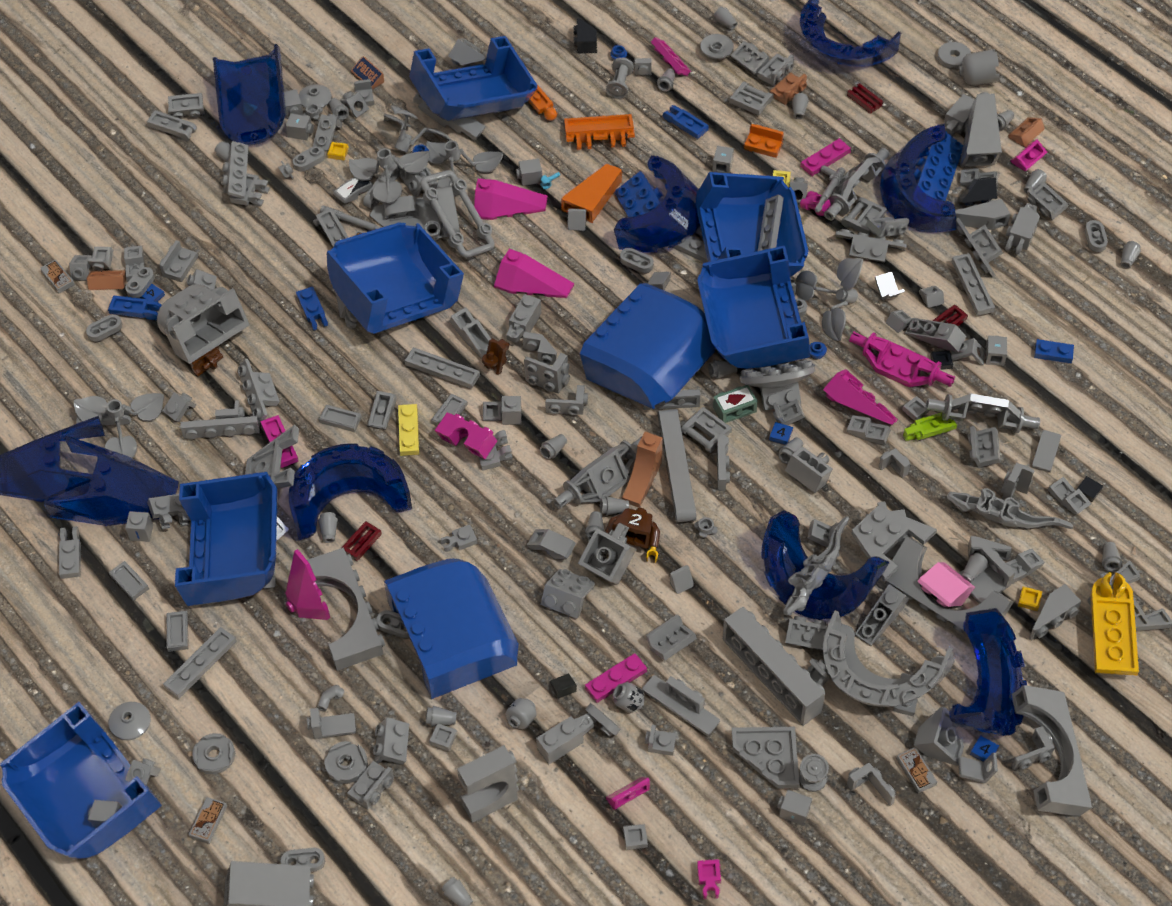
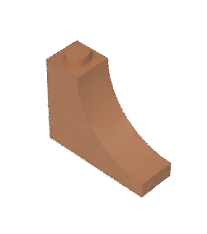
(645, 468)

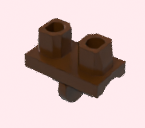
(495, 355)
(206, 361)

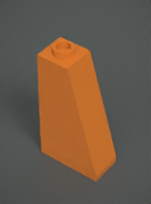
(593, 192)

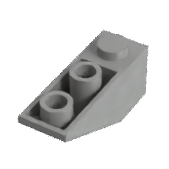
(992, 214)
(936, 333)
(1058, 606)
(882, 614)

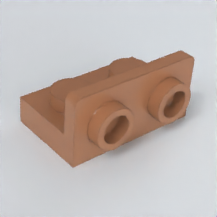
(788, 87)

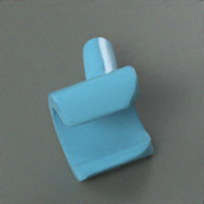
(546, 181)

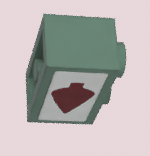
(735, 404)

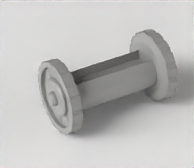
(617, 87)
(813, 772)

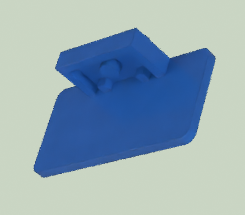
(638, 195)

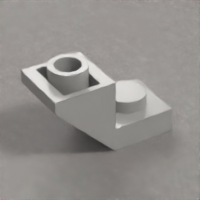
(539, 343)
(553, 543)

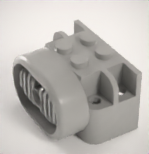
(200, 320)

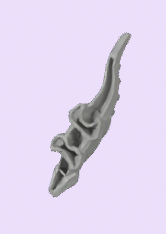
(1002, 511)
(814, 572)

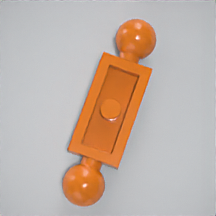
(542, 103)

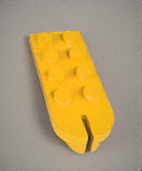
(1114, 626)

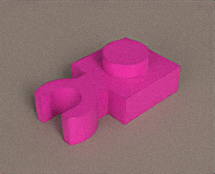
(709, 875)

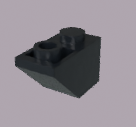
(586, 37)
(979, 190)

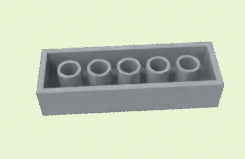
(773, 665)

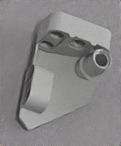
(415, 210)

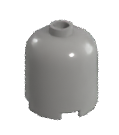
(980, 67)

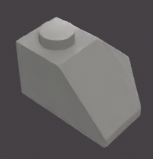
(465, 53)
(939, 738)

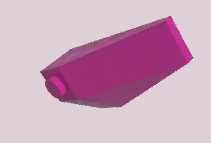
(501, 199)
(527, 275)
(848, 391)
(303, 592)

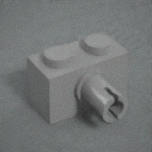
(809, 469)

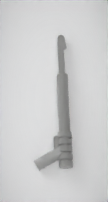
(835, 177)
(342, 216)

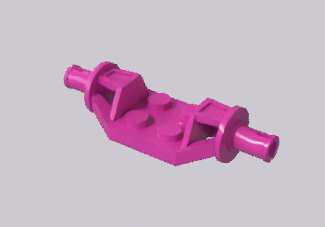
(899, 362)

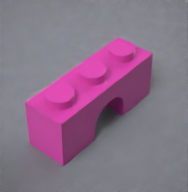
(454, 428)

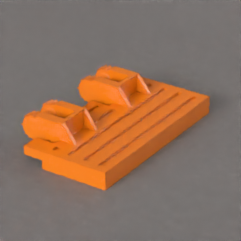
(599, 128)

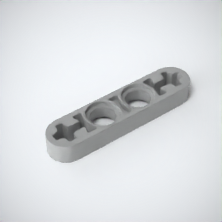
(394, 173)

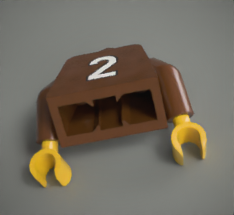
(641, 530)

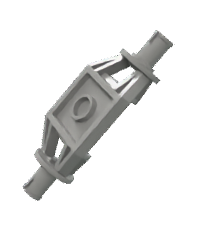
(843, 194)
(989, 406)
(601, 476)

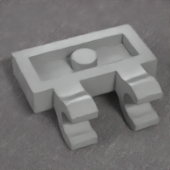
(252, 183)
(494, 457)
(165, 507)

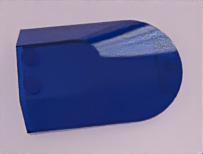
(250, 97)

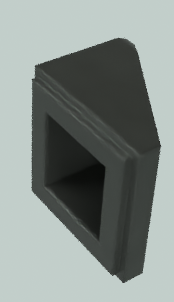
(563, 685)

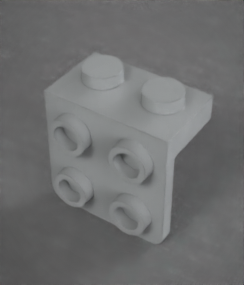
(546, 376)
(995, 578)
(566, 592)

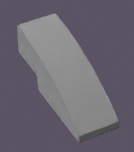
(471, 331)

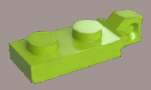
(928, 427)

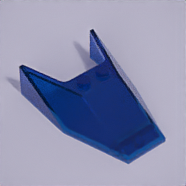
(35, 468)
(115, 489)

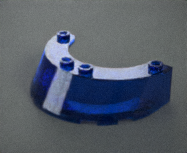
(870, 53)
(903, 195)
(670, 220)
(343, 471)
(785, 556)
(998, 675)

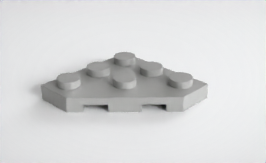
(770, 752)

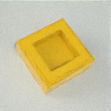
(338, 151)
(1030, 598)

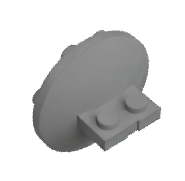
(778, 382)

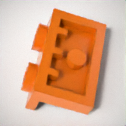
(764, 140)

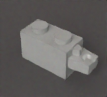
(957, 117)
(524, 317)
(563, 737)

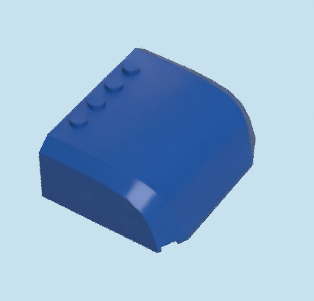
(474, 90)
(733, 211)
(393, 276)
(753, 309)
(648, 346)
(229, 538)
(453, 624)
(61, 776)

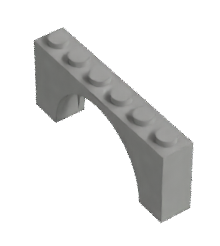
(909, 562)
(362, 639)
(1050, 709)

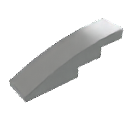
(466, 125)

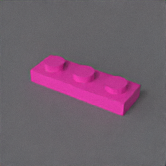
(670, 57)
(825, 156)
(273, 428)
(622, 672)

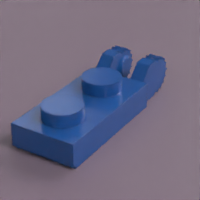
(686, 121)
(311, 306)
(134, 307)

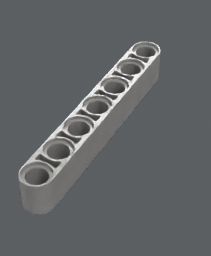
(677, 466)

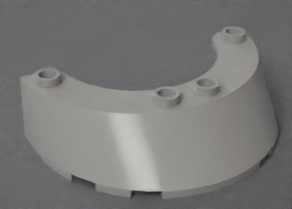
(867, 687)

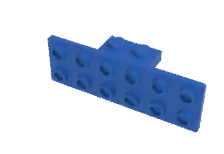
(937, 170)

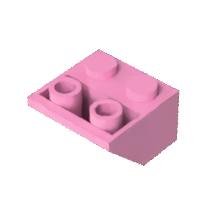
(946, 585)

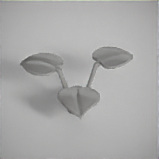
(404, 140)
(439, 152)
(388, 192)
(848, 273)
(146, 406)

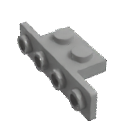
(235, 170)
(984, 245)
(869, 247)
(258, 389)
(682, 701)

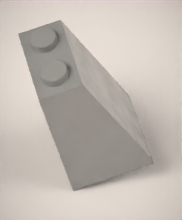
(982, 134)
(267, 885)

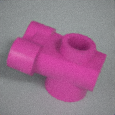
(811, 202)

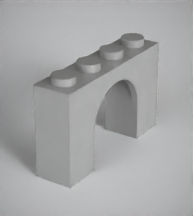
(489, 783)

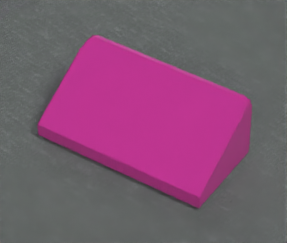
(1029, 155)
(629, 792)

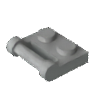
(751, 98)
(871, 212)
(709, 425)

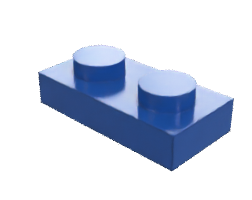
(1054, 351)

